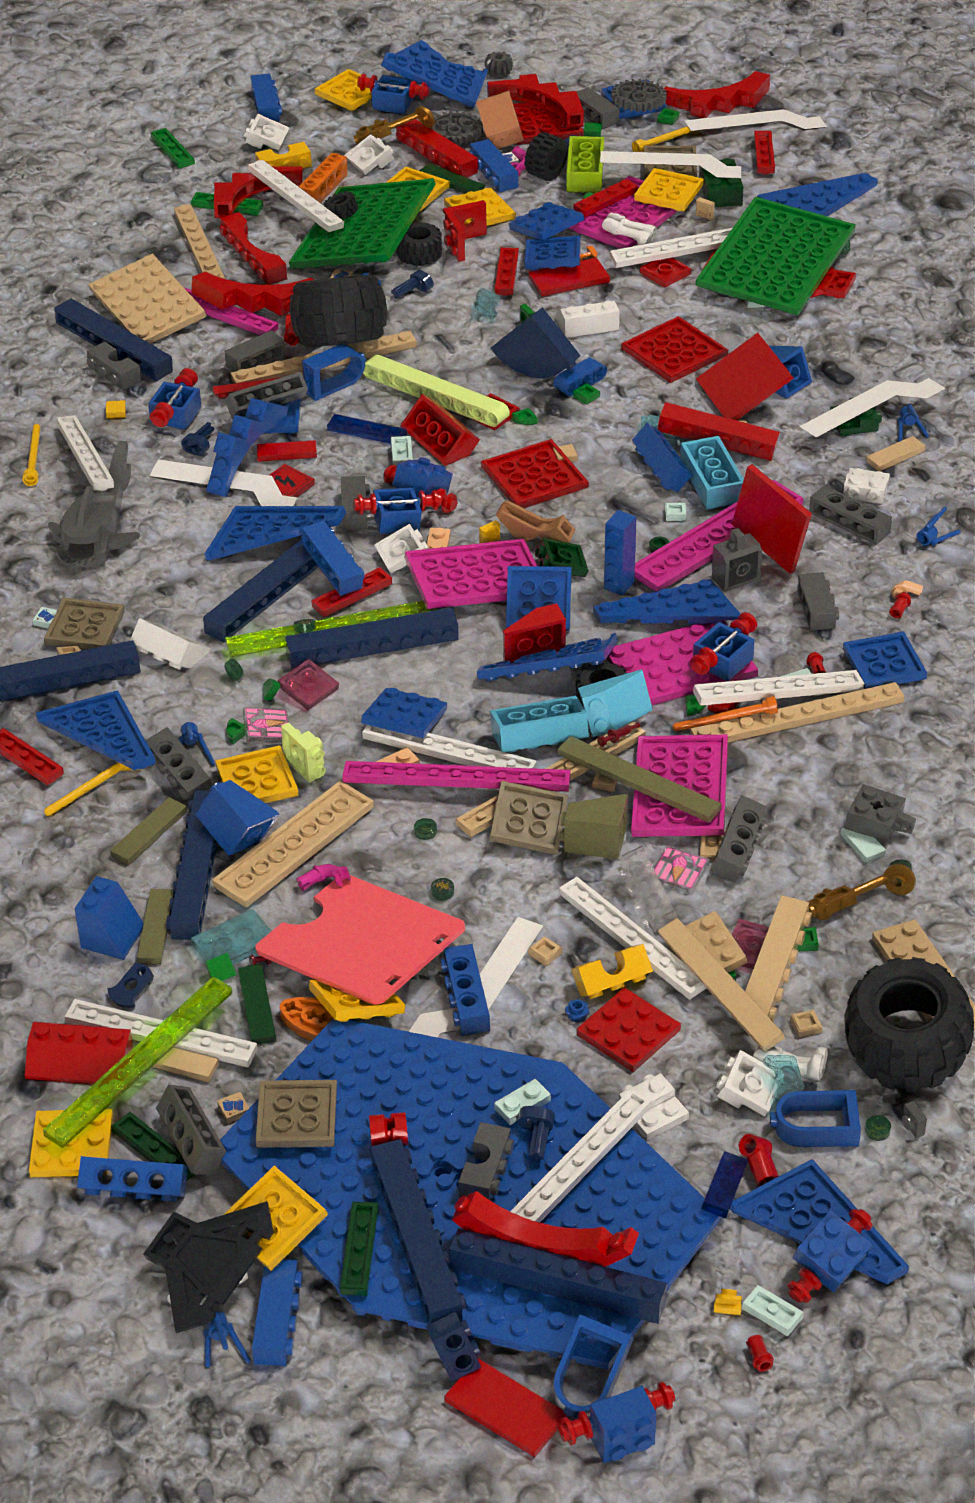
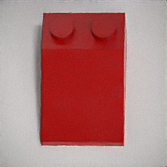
(535, 632)

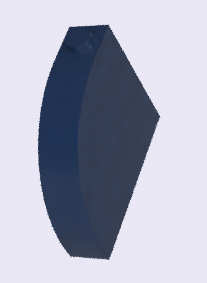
(537, 348)

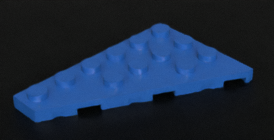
(451, 80)
(824, 196)
(263, 525)
(693, 602)
(572, 655)
(103, 726)
(797, 1204)

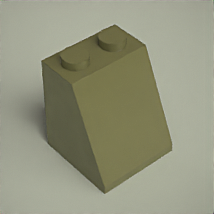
(595, 826)

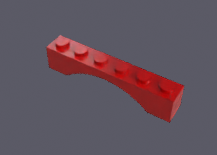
(267, 265)

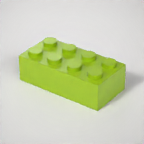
(584, 164)

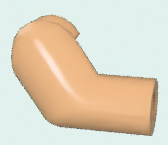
(906, 586)

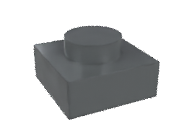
(914, 1119)

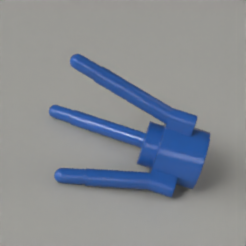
(909, 417)
(929, 533)
(190, 736)
(218, 1331)

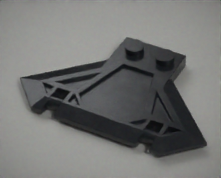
(207, 1259)

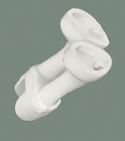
(620, 225)
(810, 1067)

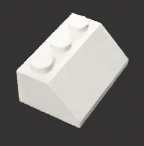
(588, 319)
(167, 644)

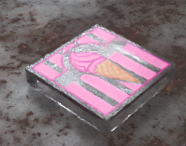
(264, 724)
(680, 870)

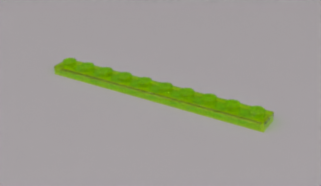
(275, 638)
(137, 1062)

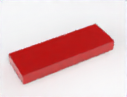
(286, 450)

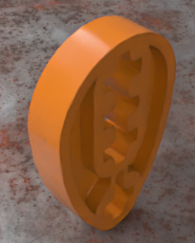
(303, 1018)

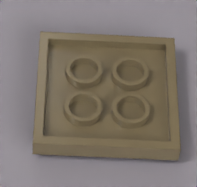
(690, 170)
(84, 623)
(528, 817)
(296, 1113)

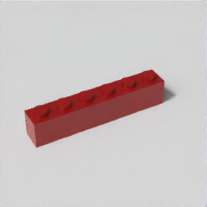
(437, 148)
(734, 434)

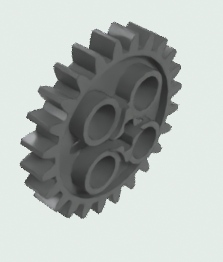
(638, 95)
(458, 127)

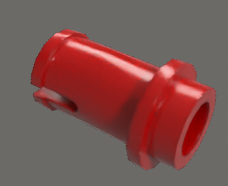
(902, 601)
(815, 662)
(761, 1358)

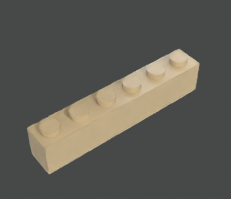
(778, 954)

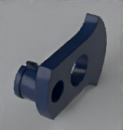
(126, 998)

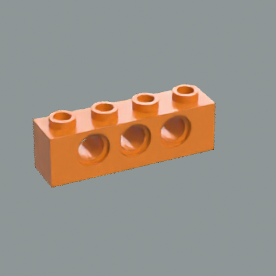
(326, 177)

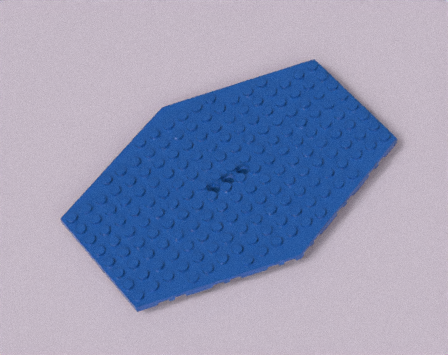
(445, 1095)

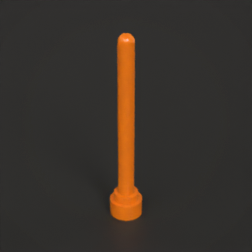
(767, 706)

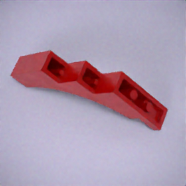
(586, 1244)

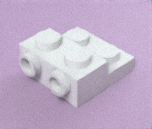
(266, 132)
(369, 154)
(866, 485)
(393, 547)
(747, 1083)
(665, 1109)

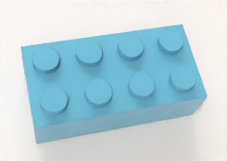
(713, 471)
(539, 724)

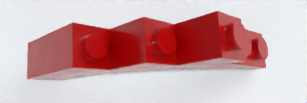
(547, 95)
(723, 99)
(243, 185)
(251, 297)

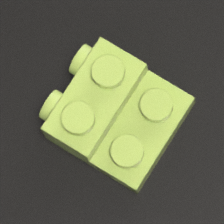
(303, 752)

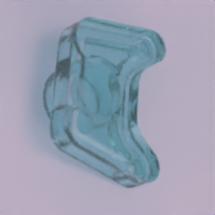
(484, 302)
(787, 1074)

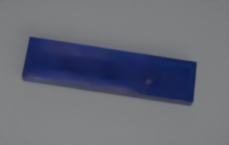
(364, 428)
(724, 1184)

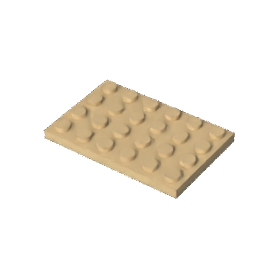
(147, 299)

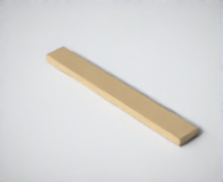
(721, 985)

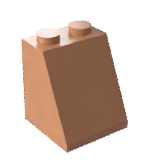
(500, 120)

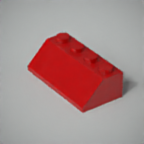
(439, 431)
(74, 1052)

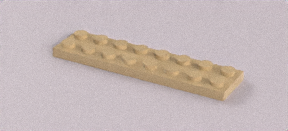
(292, 844)

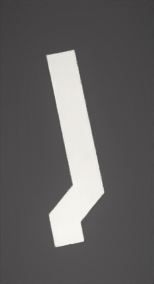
(754, 118)
(704, 160)
(869, 400)
(262, 485)
(493, 976)

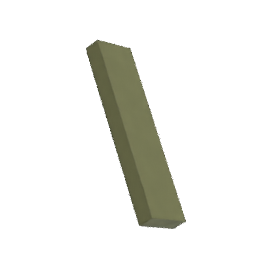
(148, 831)
(154, 927)

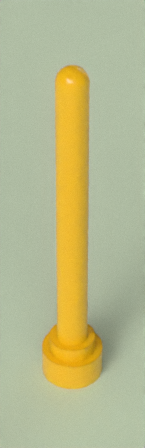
(638, 145)
(30, 475)
(81, 790)

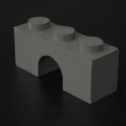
(105, 362)
(491, 1145)

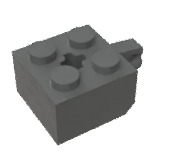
(736, 561)
(878, 814)

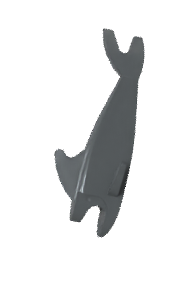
(92, 521)

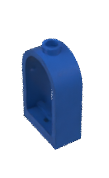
(311, 371)
(818, 1136)
(605, 1334)

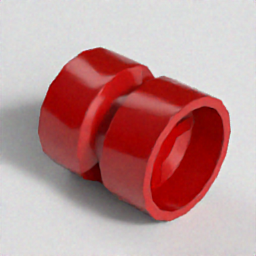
(388, 1129)

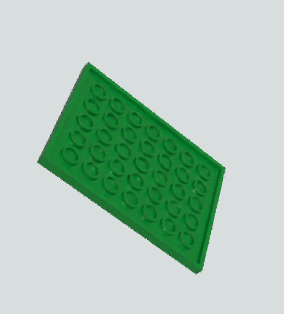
(371, 232)
(775, 255)

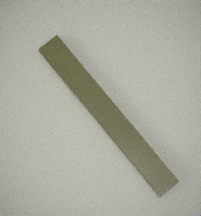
(640, 779)

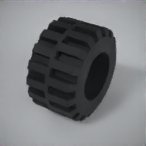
(546, 156)
(420, 244)
(597, 673)

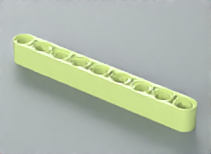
(445, 393)

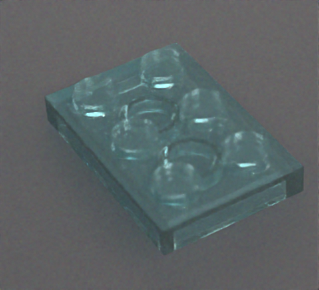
(234, 936)

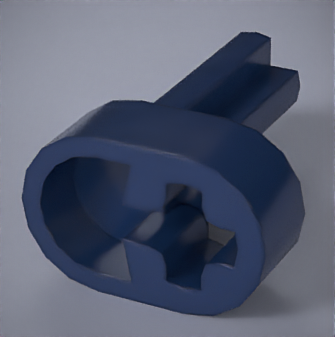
(417, 279)
(196, 442)
(541, 1122)

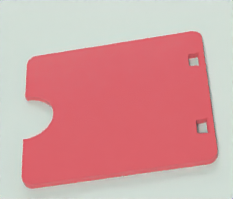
(362, 940)

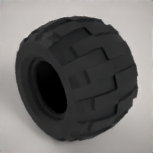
(338, 310)
(909, 1056)

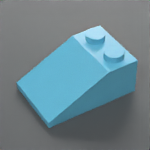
(615, 702)

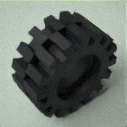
(342, 204)

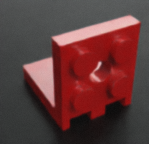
(457, 231)

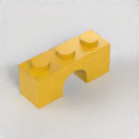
(297, 155)
(631, 964)

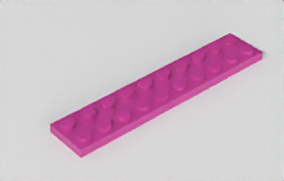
(690, 549)

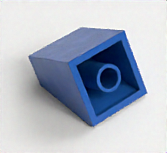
(795, 362)
(235, 817)
(107, 919)

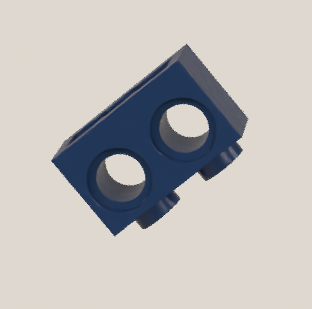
(453, 1346)

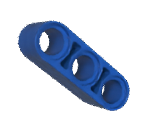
(586, 371)

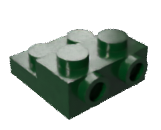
(863, 423)
(561, 554)

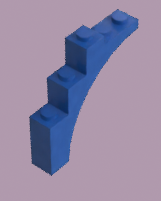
(244, 432)

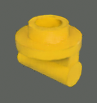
(728, 1302)

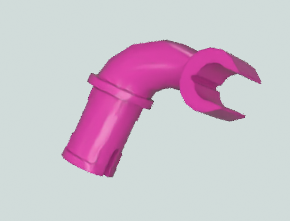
(520, 154)
(320, 873)

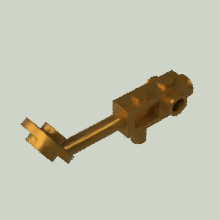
(382, 128)
(842, 897)

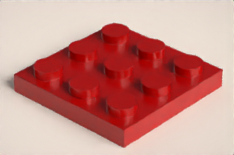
(628, 1029)

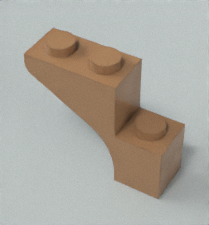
(528, 525)

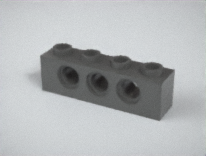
(275, 391)
(850, 515)
(178, 764)
(738, 839)
(190, 1130)

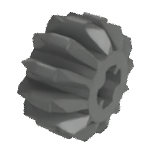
(498, 63)

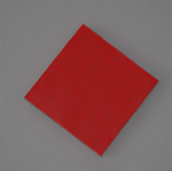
(536, 119)
(674, 349)
(744, 378)
(534, 474)
(771, 518)

